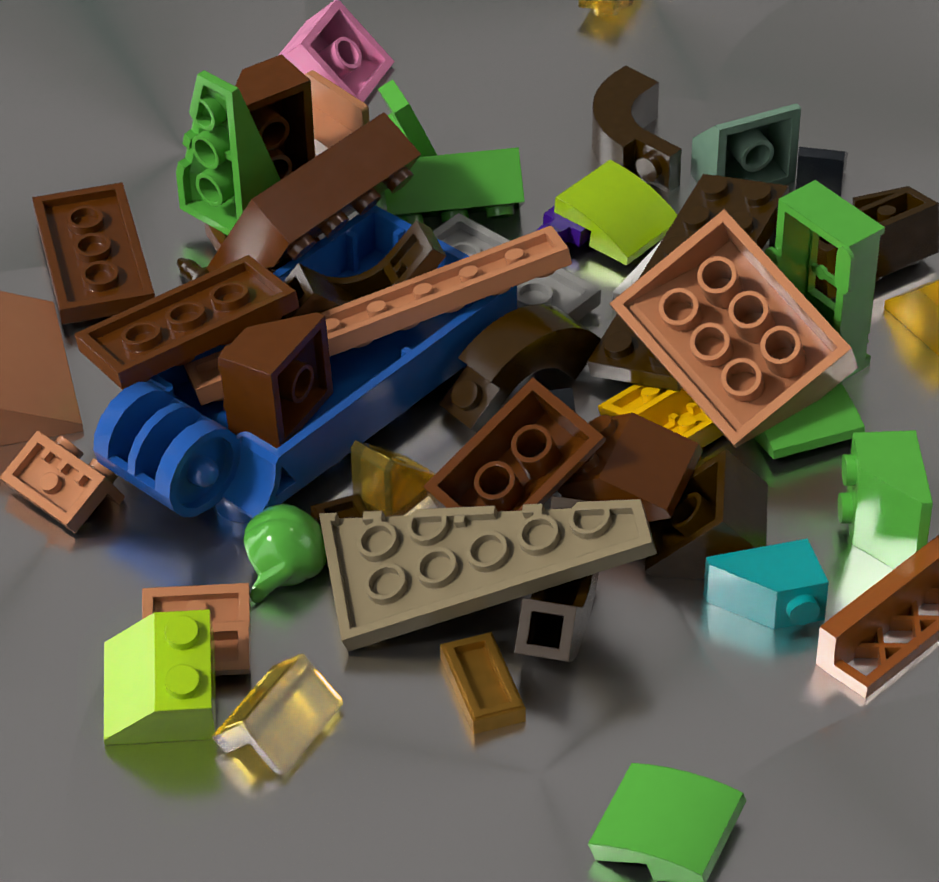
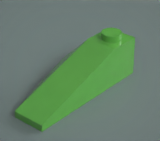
(223, 156)

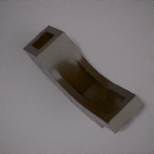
(620, 112)
(410, 257)
(509, 353)
(557, 617)

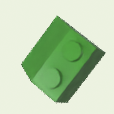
(886, 495)

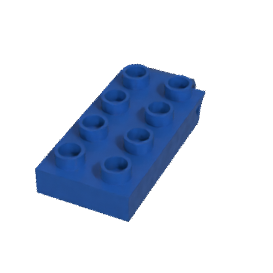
(191, 461)

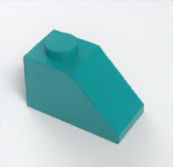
(769, 584)

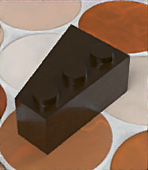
(909, 234)

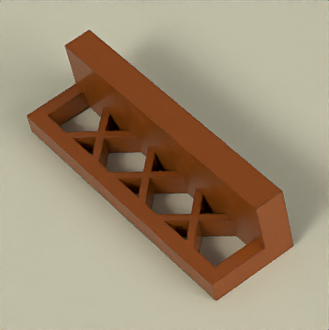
(882, 608)

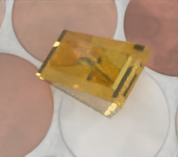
(387, 479)

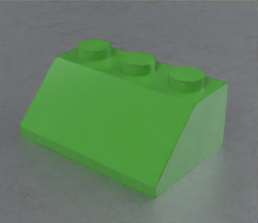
(460, 184)

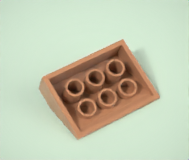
(735, 331)
(34, 372)

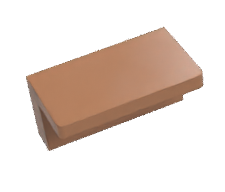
(334, 112)

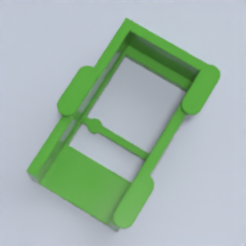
(820, 212)

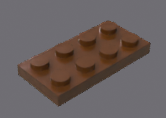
(92, 252)
(186, 321)

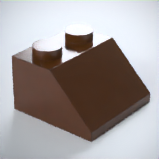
(276, 377)
(636, 463)

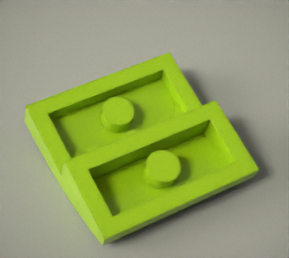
(618, 210)

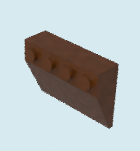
(321, 195)

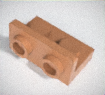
(60, 482)

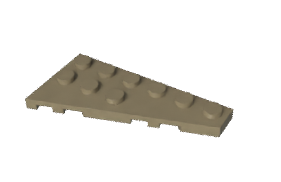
(453, 561)

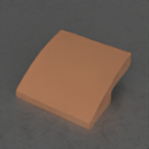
(229, 615)

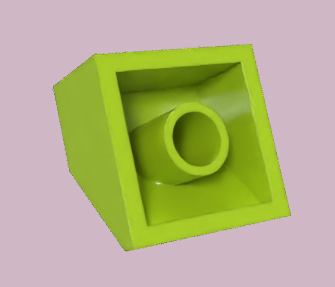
(161, 680)

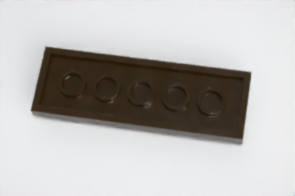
(751, 204)

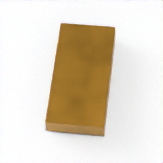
(482, 683)

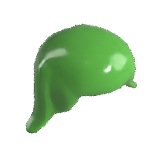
(283, 548)

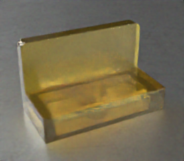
(281, 714)

